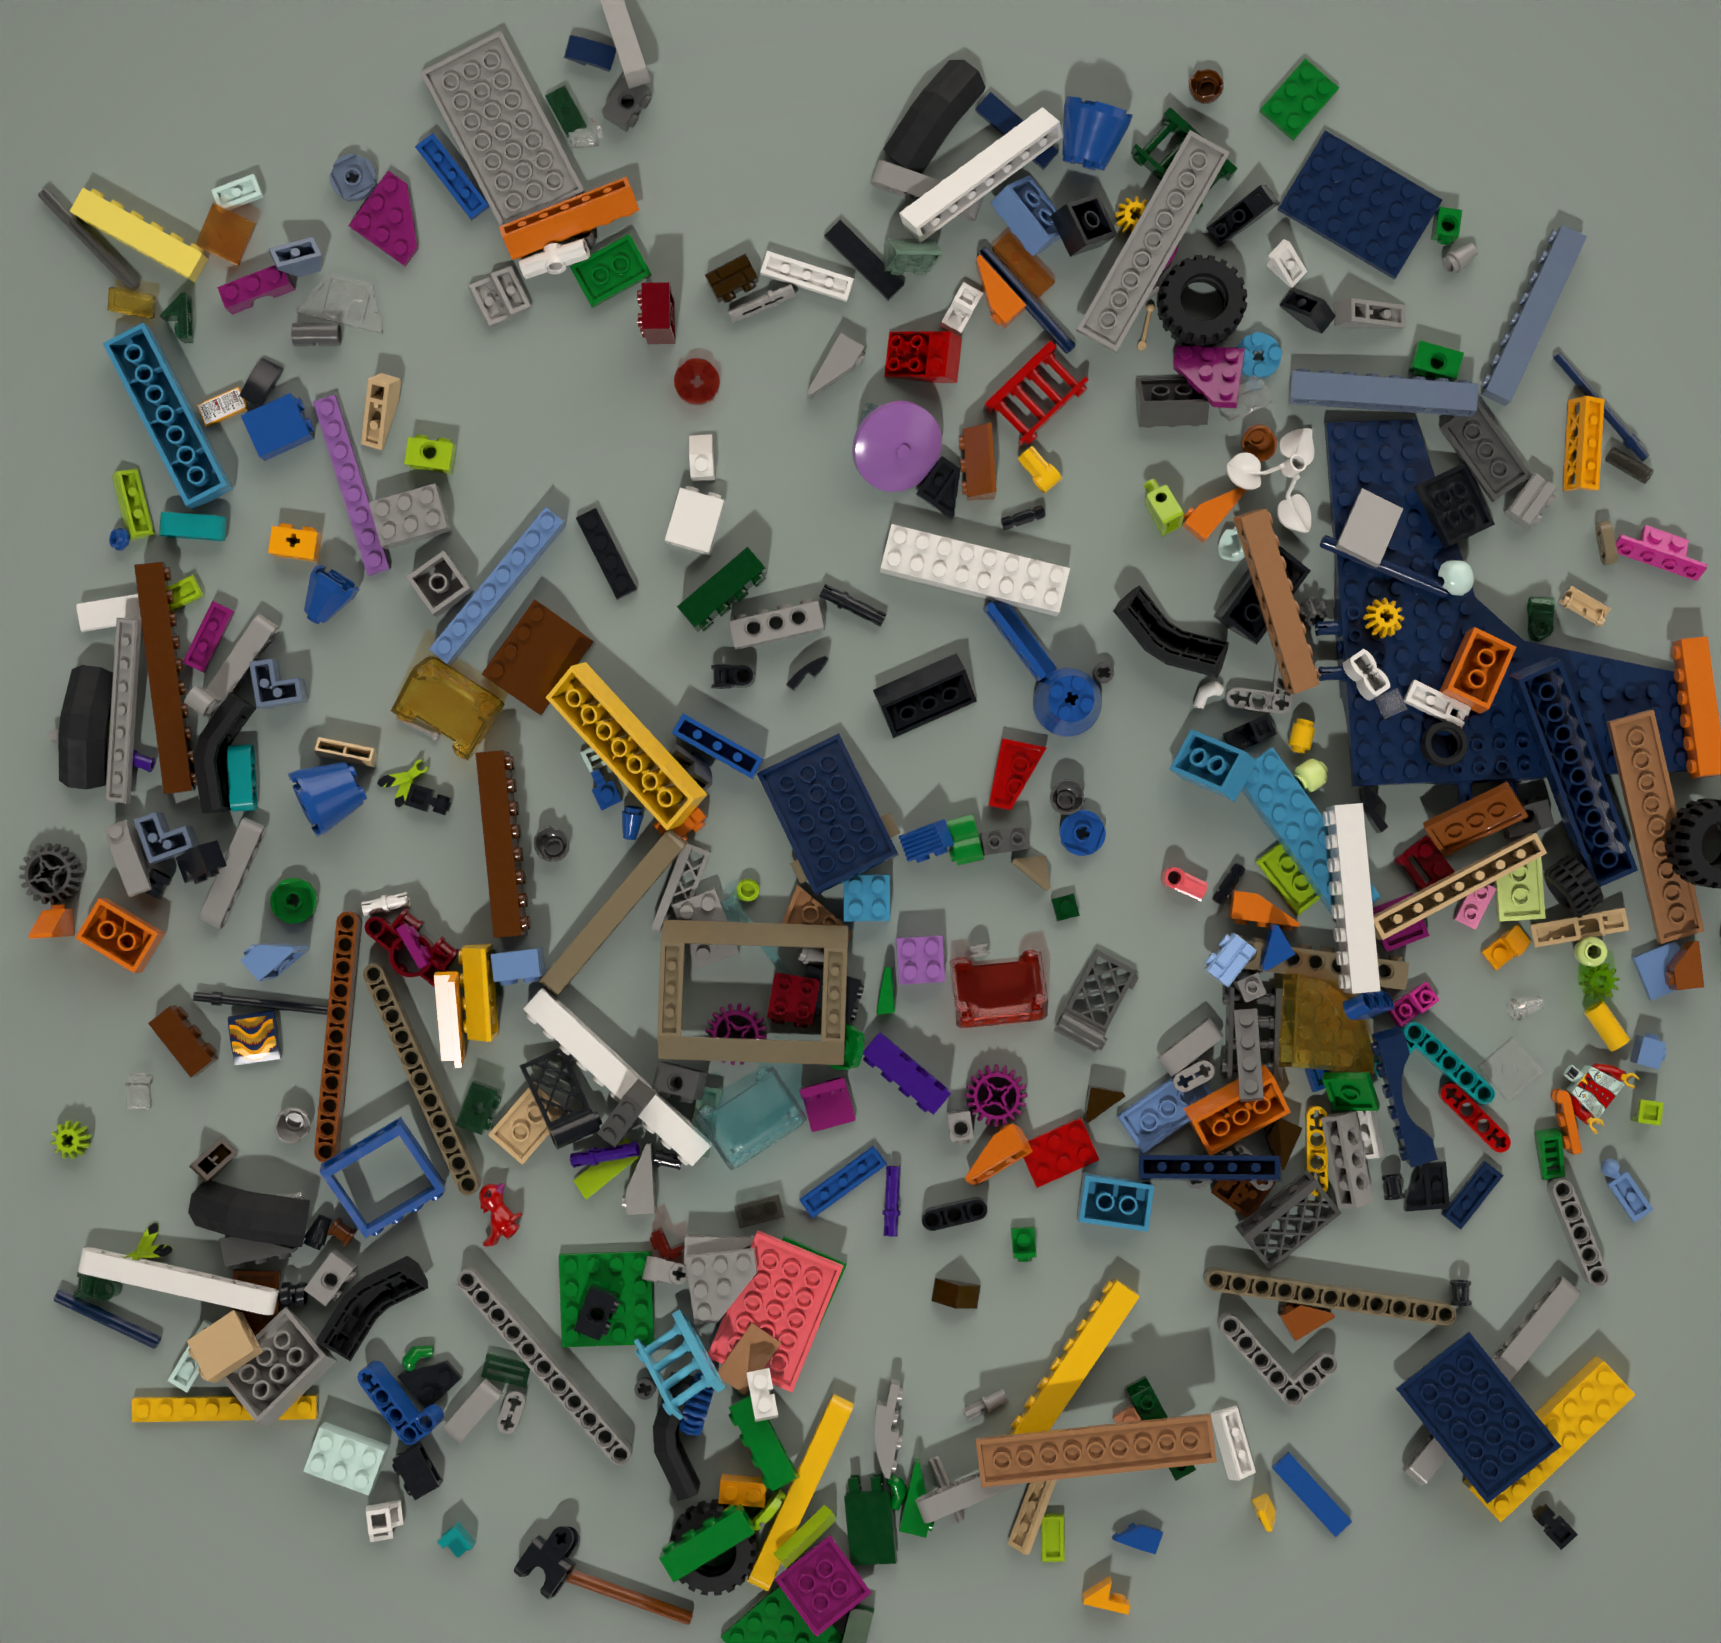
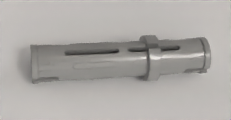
(762, 303)

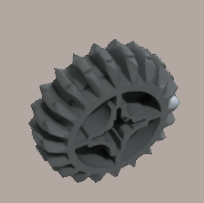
(69, 867)

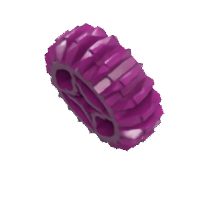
(726, 1016)
(1008, 1112)

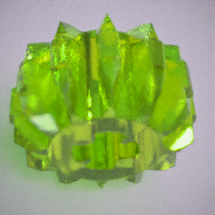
(1593, 987)

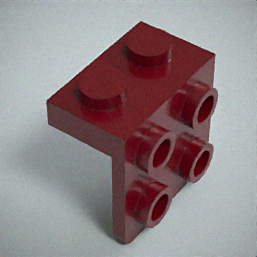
(793, 1000)

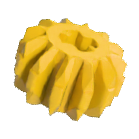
(1127, 210)
(1379, 624)

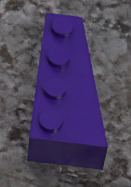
(906, 1072)

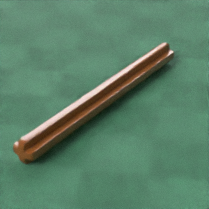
(630, 1597)

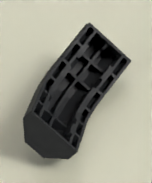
(935, 115)
(1166, 640)
(85, 728)
(212, 752)
(249, 1214)
(369, 1300)
(670, 1449)

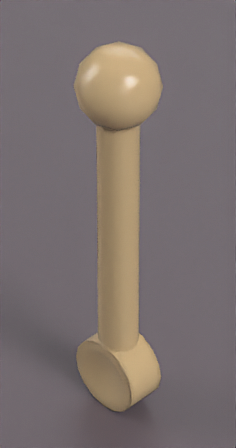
(1142, 345)

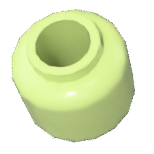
(1311, 775)
(1597, 953)

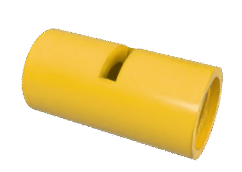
(1607, 1025)

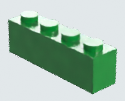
(765, 1446)
(707, 1542)

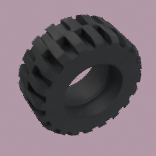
(1218, 276)
(1686, 843)
(721, 1577)

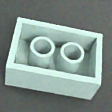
(346, 1458)

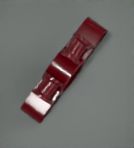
(392, 941)

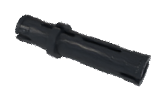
(853, 605)

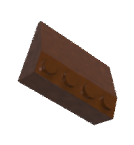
(536, 656)

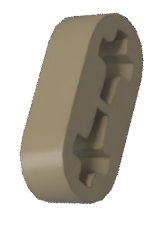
(1606, 542)

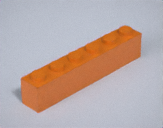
(569, 218)
(1698, 706)

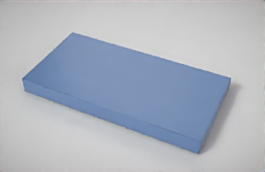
(1160, 1112)

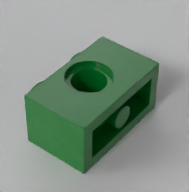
(1449, 361)

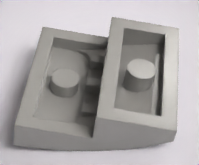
(499, 297)

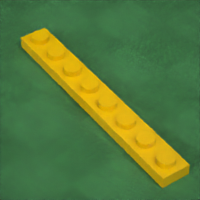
(211, 1409)

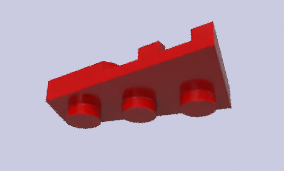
(1013, 770)

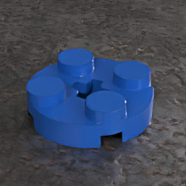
(1087, 845)

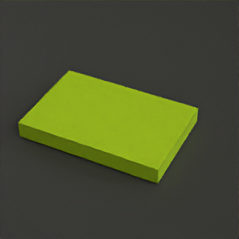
(1287, 879)

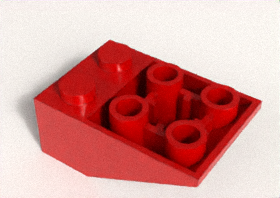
(923, 356)

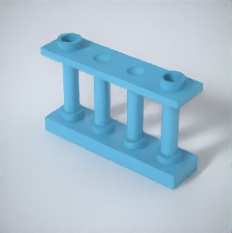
(700, 1361)

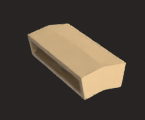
(345, 756)

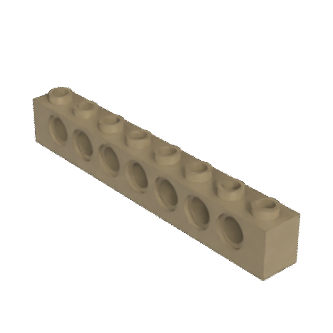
(1395, 977)

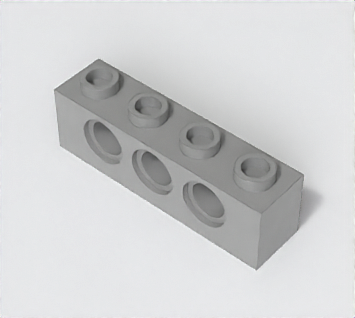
(743, 639)
(1347, 1159)

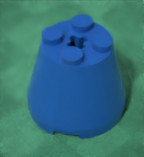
(1092, 132)
(1062, 717)
(327, 794)

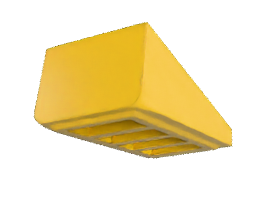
(1265, 1511)

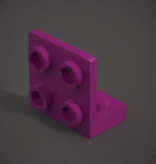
(827, 1104)

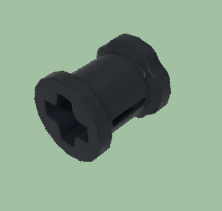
(1393, 1187)
(1456, 1286)

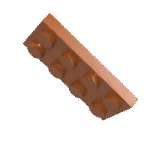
(1475, 819)

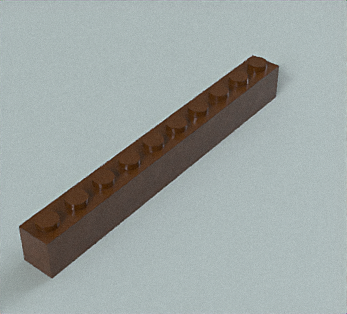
(164, 677)

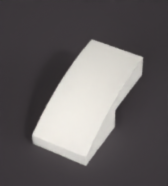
(961, 309)

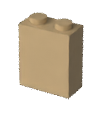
(224, 1346)

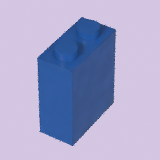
(278, 426)

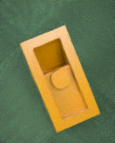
(1505, 947)
(1099, 1597)

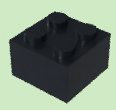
(1083, 225)

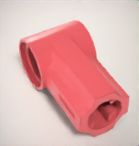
(1185, 884)

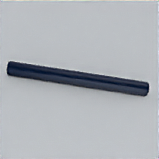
(1032, 305)
(1391, 569)

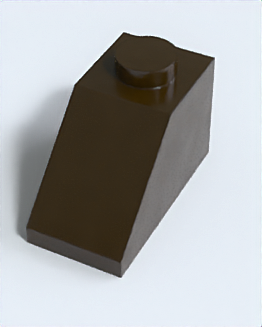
(1282, 1138)

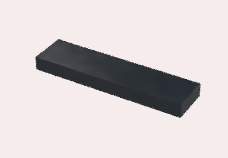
(863, 260)

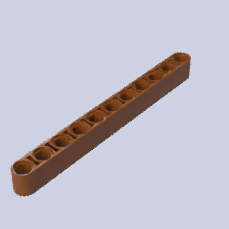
(331, 1046)

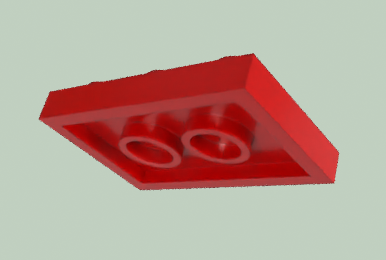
(1060, 1152)

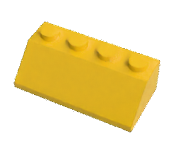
(480, 992)

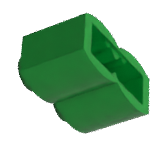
(965, 840)

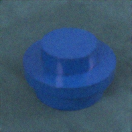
(119, 539)

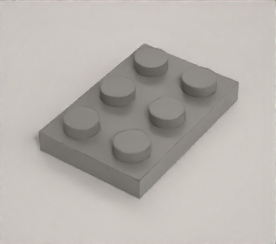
(704, 908)

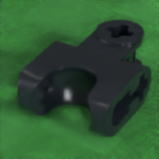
(552, 1558)

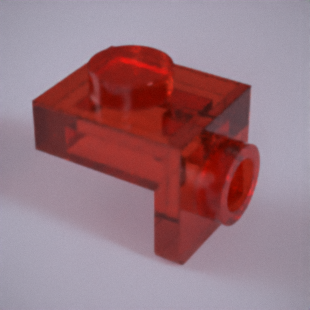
(661, 1243)

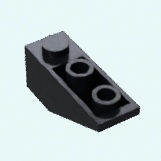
(1243, 214)

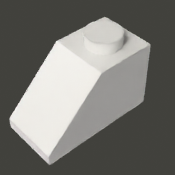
(701, 458)

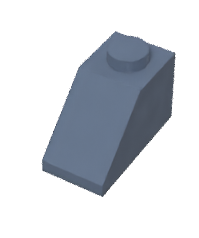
(297, 257)

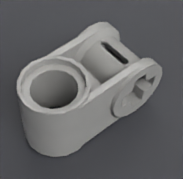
(661, 1271)

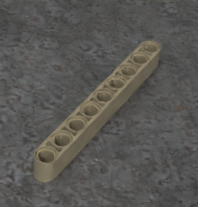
(613, 912)

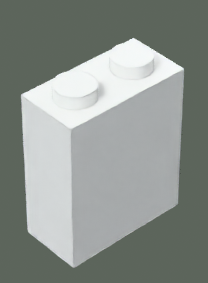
(695, 520)

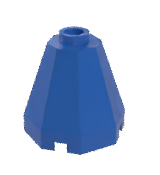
(327, 594)

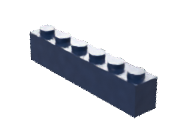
(1210, 1168)

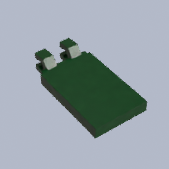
(870, 1523)

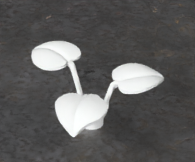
(1299, 449)

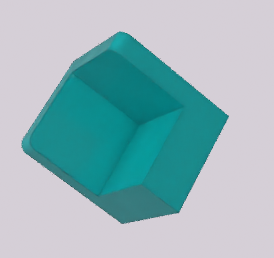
(457, 1540)

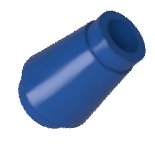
(631, 821)

